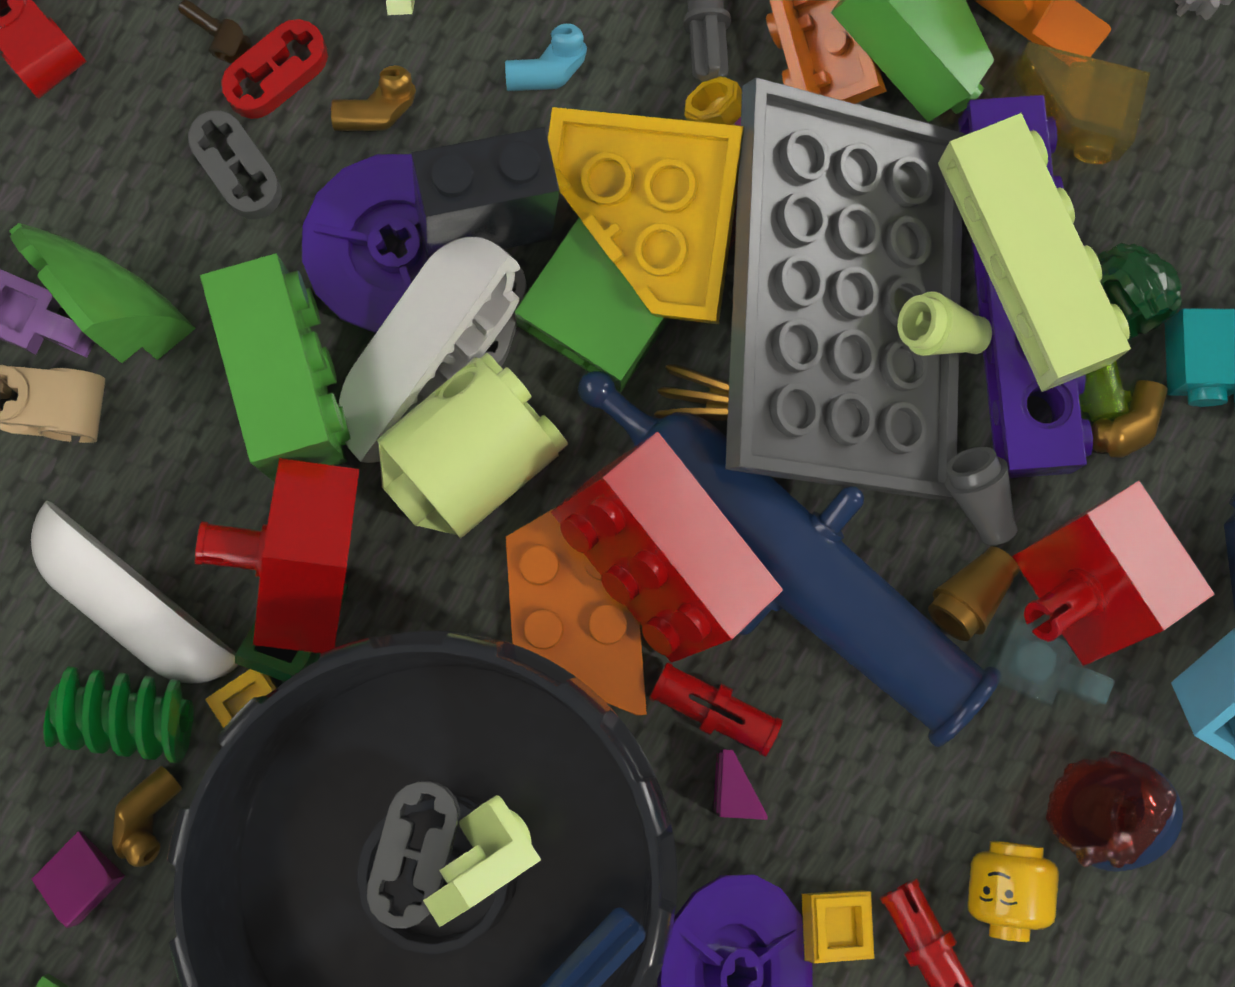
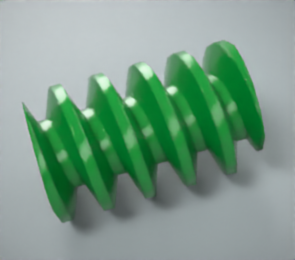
(118, 717)

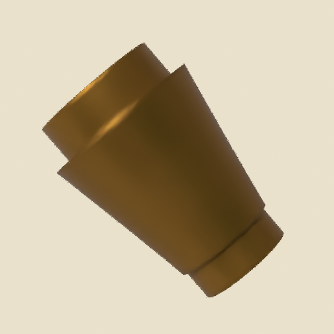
(973, 594)

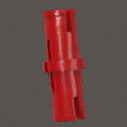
(757, 727)
(927, 942)

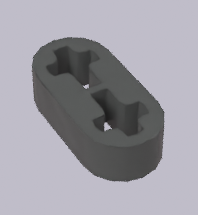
(246, 157)
(395, 849)

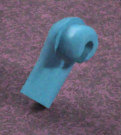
(553, 67)

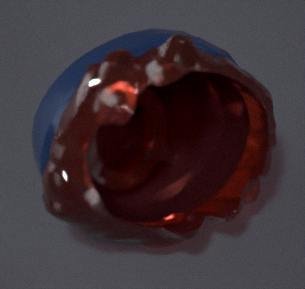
(1114, 812)

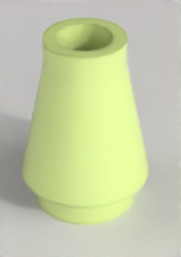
(939, 326)

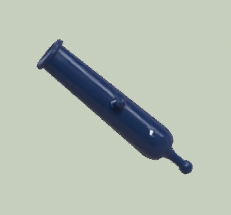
(819, 575)

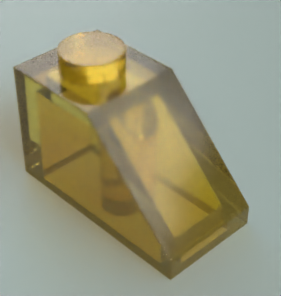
(1090, 99)

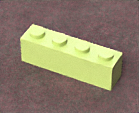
(1034, 252)

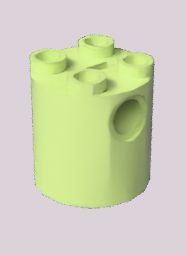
(466, 448)

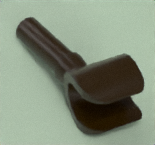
(228, 39)

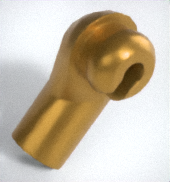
(381, 109)
(1134, 428)
(134, 818)

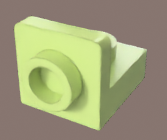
(498, 855)

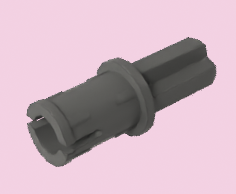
(707, 29)

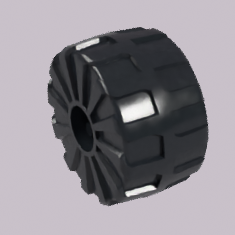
(300, 793)

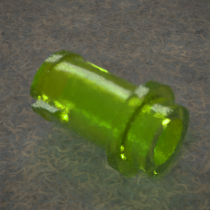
(1105, 394)

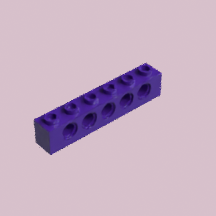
(1018, 438)

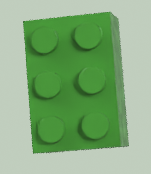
(276, 364)

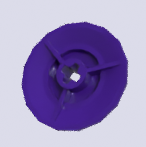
(347, 236)
(737, 936)

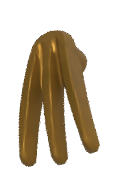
(715, 400)

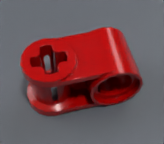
(36, 47)

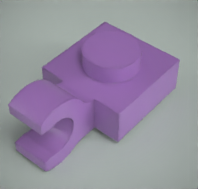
(31, 315)

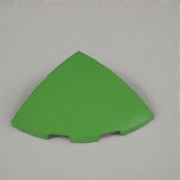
(102, 296)

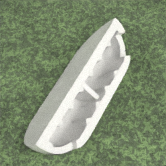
(431, 334)
(125, 602)

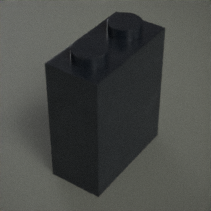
(487, 190)

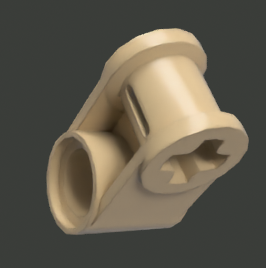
(51, 402)

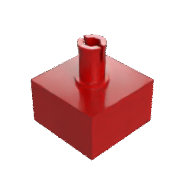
(295, 555)
(1110, 577)

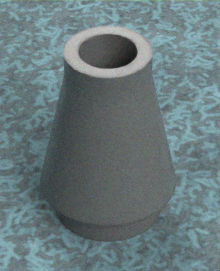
(982, 490)

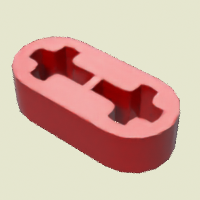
(266, 58)

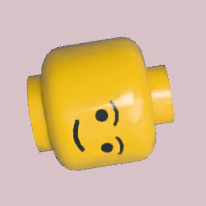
(1013, 890)

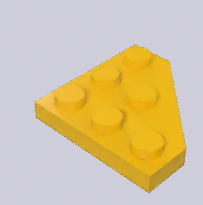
(654, 201)

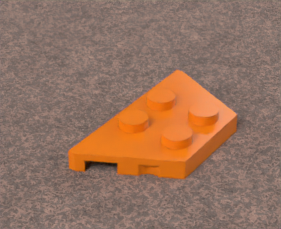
(570, 617)

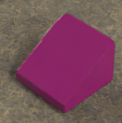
(733, 791)
(76, 880)

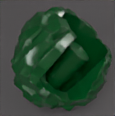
(1140, 286)

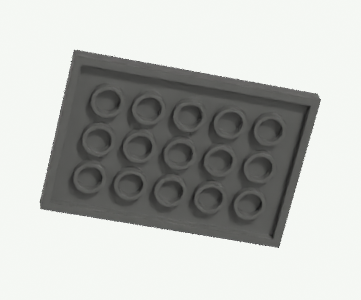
(830, 243)

